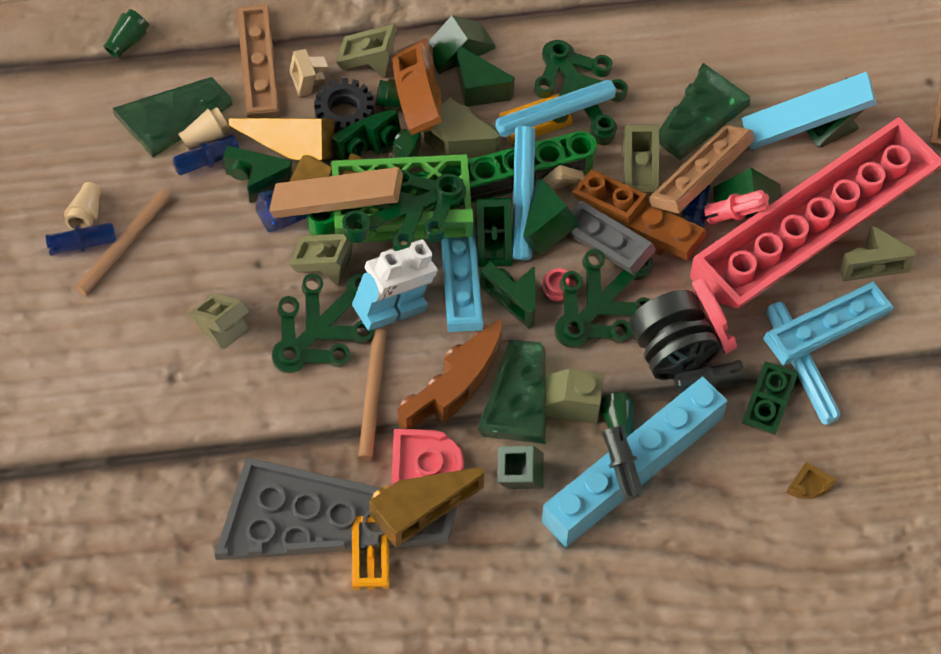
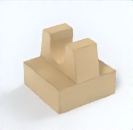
(307, 71)

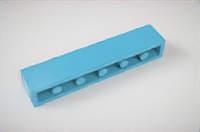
(654, 445)

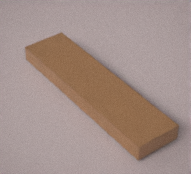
(258, 62)
(701, 168)
(336, 192)

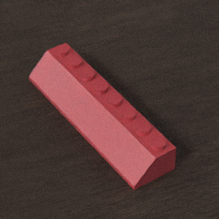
(815, 214)

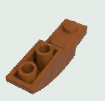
(417, 87)
(633, 211)
(463, 375)

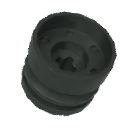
(674, 334)

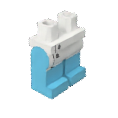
(394, 285)

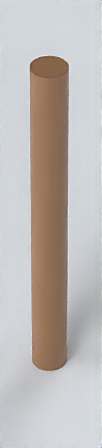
(123, 242)
(372, 395)

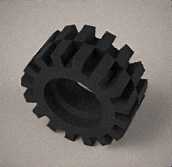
(343, 94)

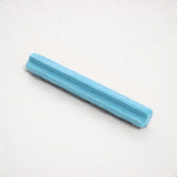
(556, 107)
(523, 189)
(807, 372)

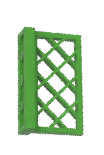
(458, 221)

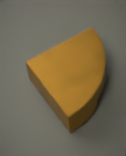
(811, 483)

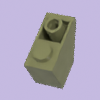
(462, 133)

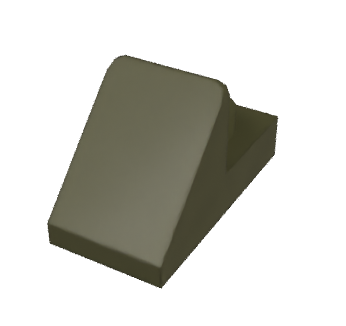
(368, 47)
(641, 156)
(324, 254)
(883, 257)
(221, 318)

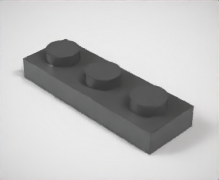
(611, 238)

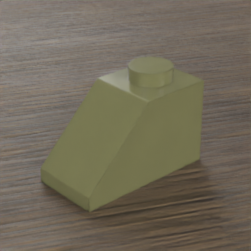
(574, 395)

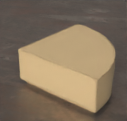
(563, 177)

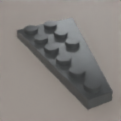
(305, 512)

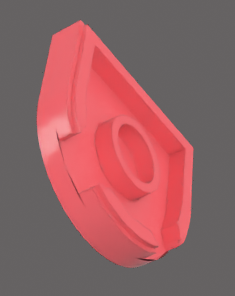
(714, 315)
(424, 454)

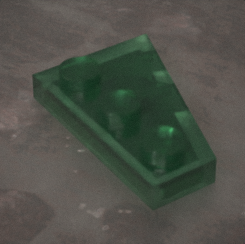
(703, 111)
(161, 117)
(518, 396)

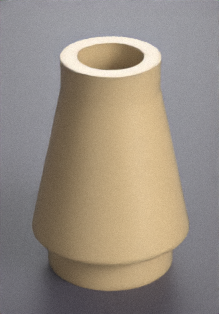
(206, 128)
(84, 207)

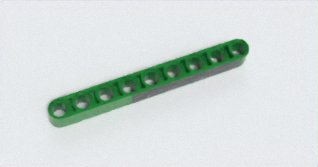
(500, 170)

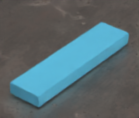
(810, 110)
(461, 284)
(828, 323)

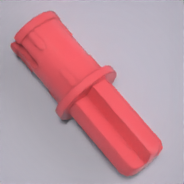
(737, 206)

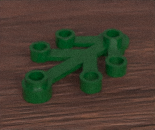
(574, 81)
(411, 208)
(598, 303)
(317, 328)

